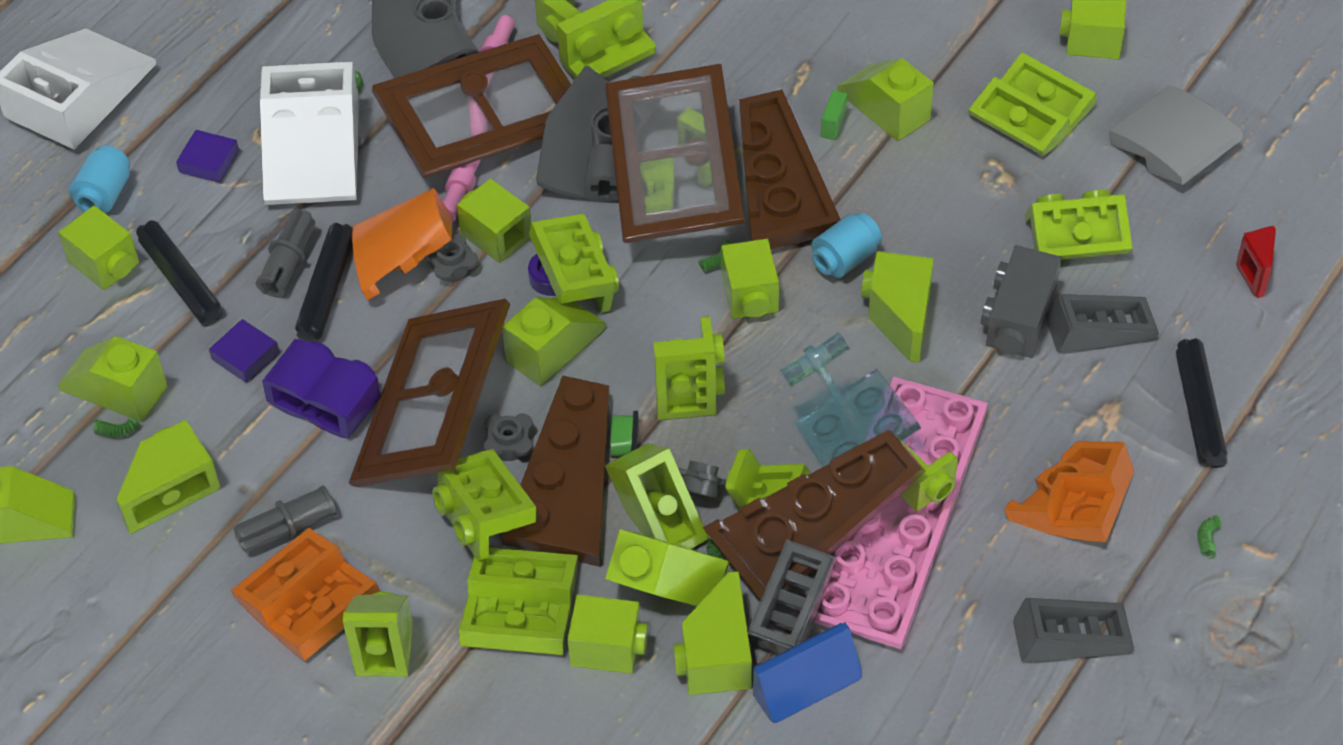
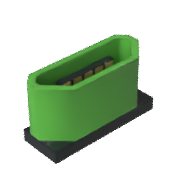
(624, 434)

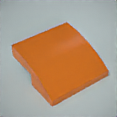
(303, 593)

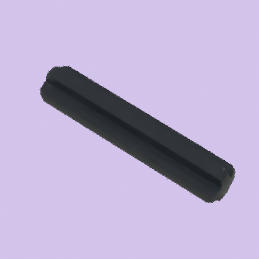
(179, 272)
(324, 282)
(1201, 403)

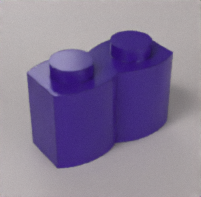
(322, 387)

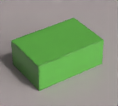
(834, 115)

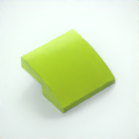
(1033, 104)
(519, 601)

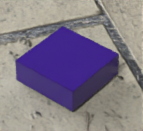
(207, 156)
(244, 350)

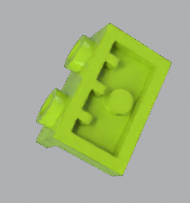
(604, 38)
(1080, 226)
(574, 260)
(689, 375)
(482, 500)

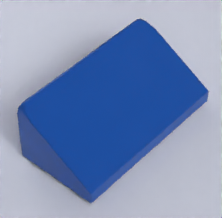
(806, 673)

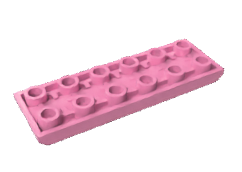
(889, 559)

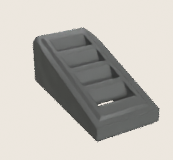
(1073, 332)
(1041, 641)
(777, 643)

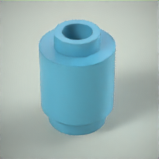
(100, 179)
(846, 244)

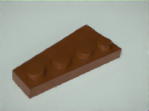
(781, 178)
(568, 475)
(816, 509)

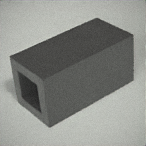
(1022, 301)

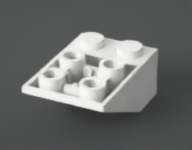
(69, 84)
(309, 133)

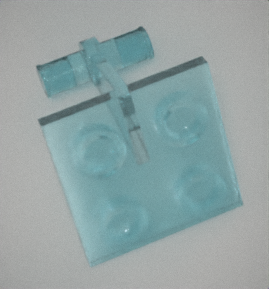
(852, 414)

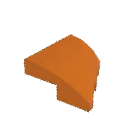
(399, 238)
(1078, 493)

